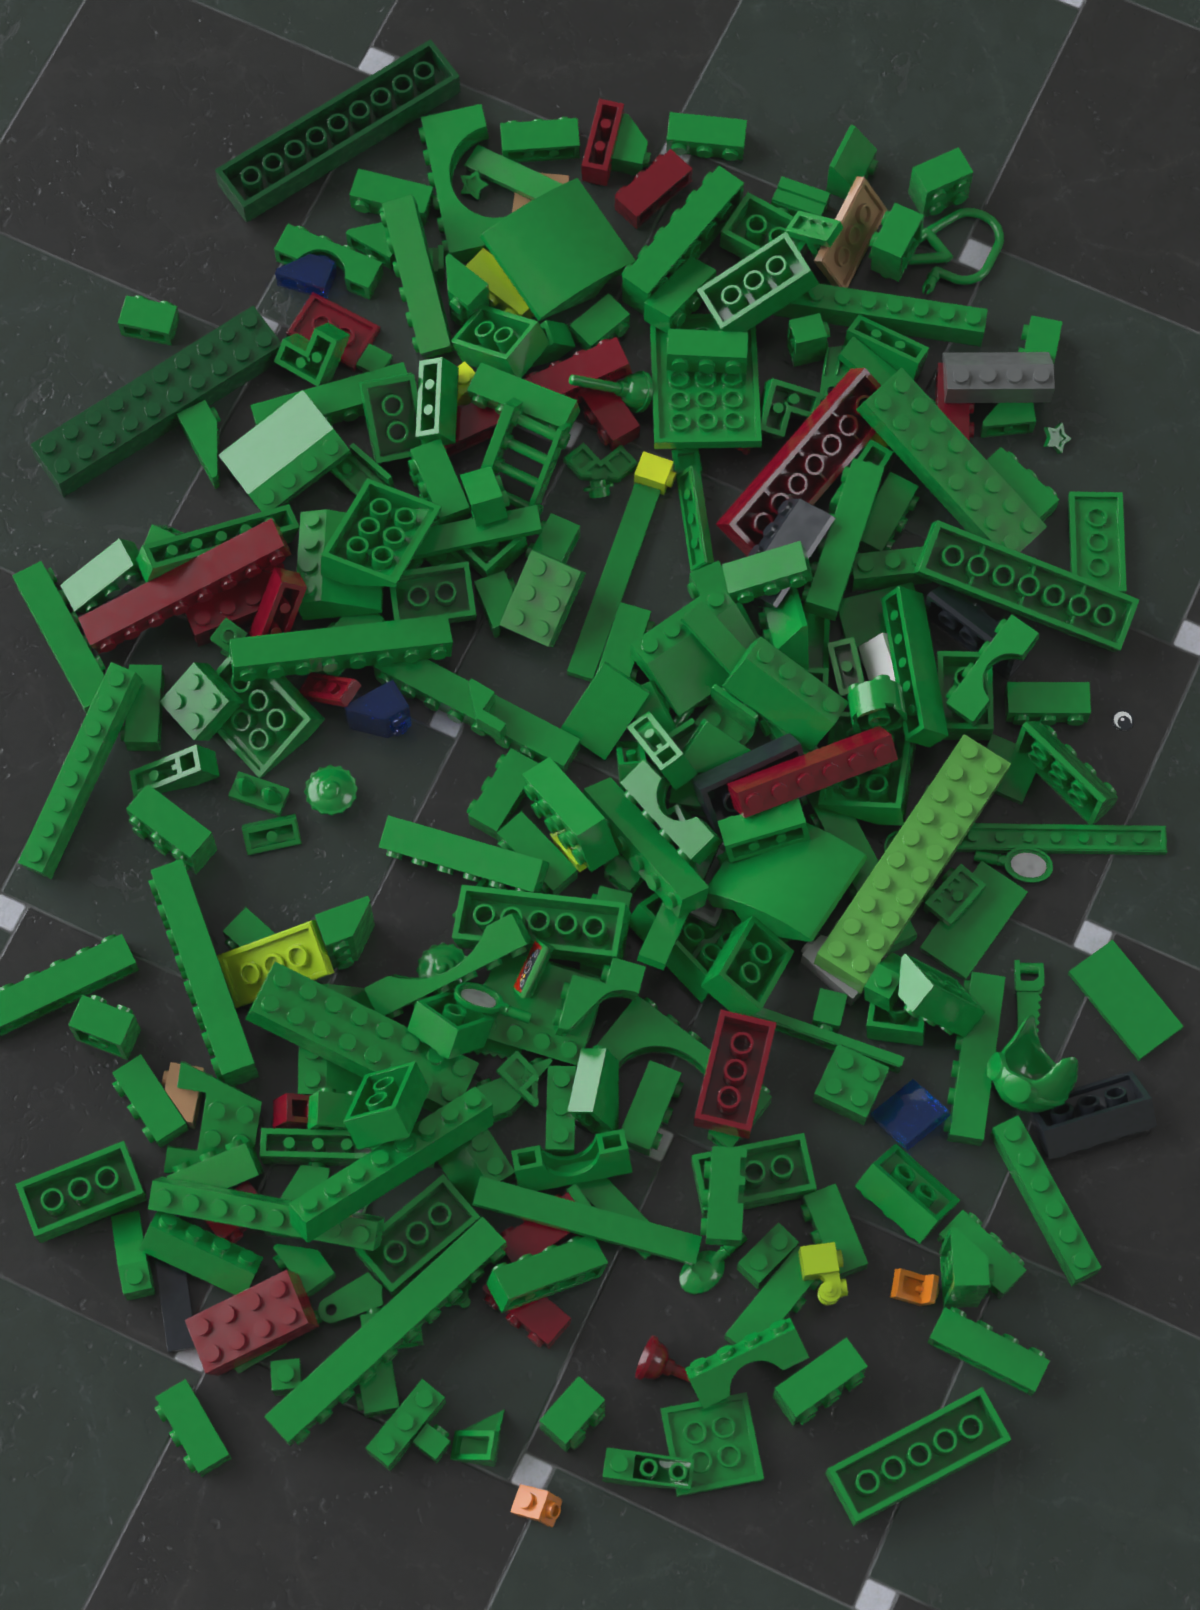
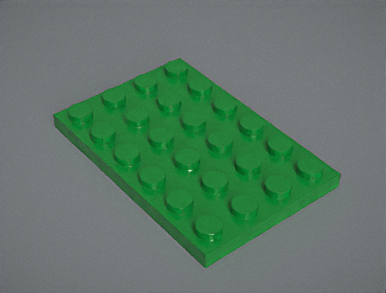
(700, 406)

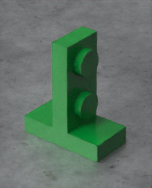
(814, 230)

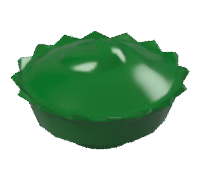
(331, 790)
(439, 960)

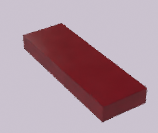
(329, 689)

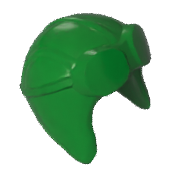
(1028, 1076)

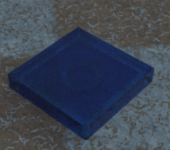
(910, 1114)

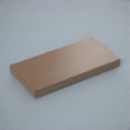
(860, 218)

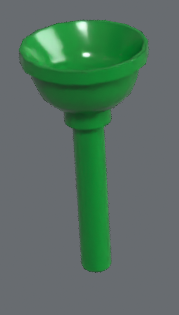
(634, 389)

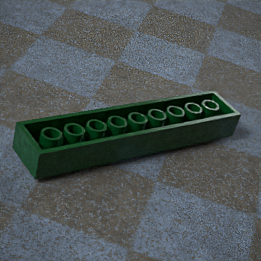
(338, 130)
(151, 402)

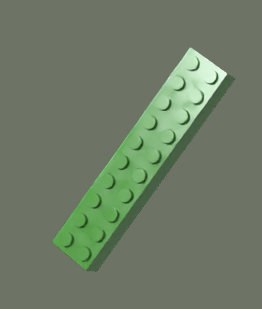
(912, 863)

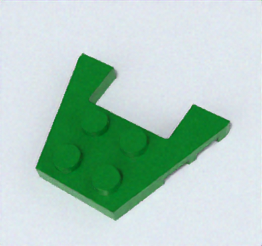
(226, 1116)

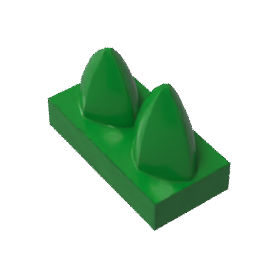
(259, 793)

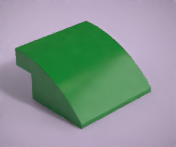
(558, 249)
(790, 886)

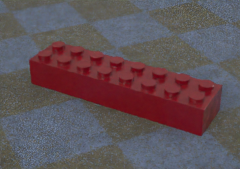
(806, 462)

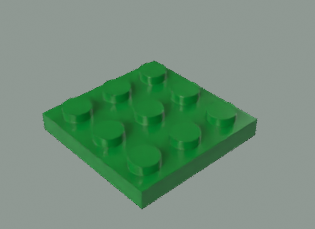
(718, 1441)

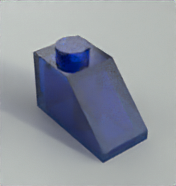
(308, 275)

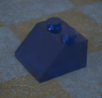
(380, 712)

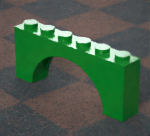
(447, 139)
(646, 1031)

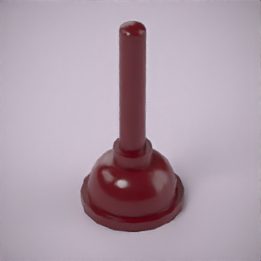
(656, 1361)

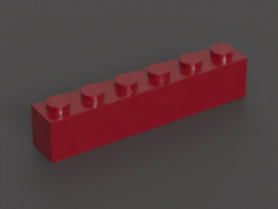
(812, 771)

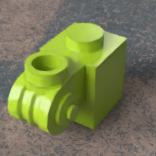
(823, 1263)

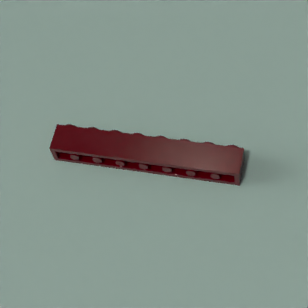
(601, 362)
(185, 586)

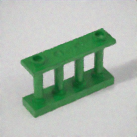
(503, 440)

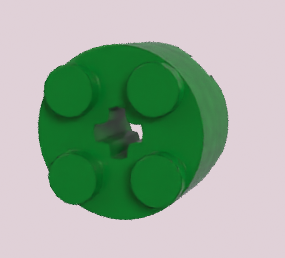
(876, 704)

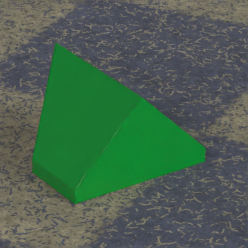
(478, 1442)

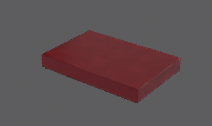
(322, 311)

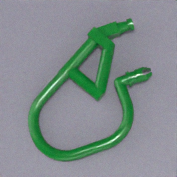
(943, 254)

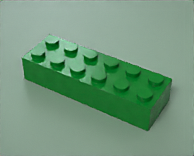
(686, 235)
(575, 926)
(918, 1456)

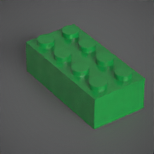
(758, 285)
(569, 815)
(774, 1172)
(81, 1192)
(419, 1235)

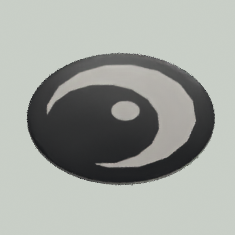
(1122, 720)

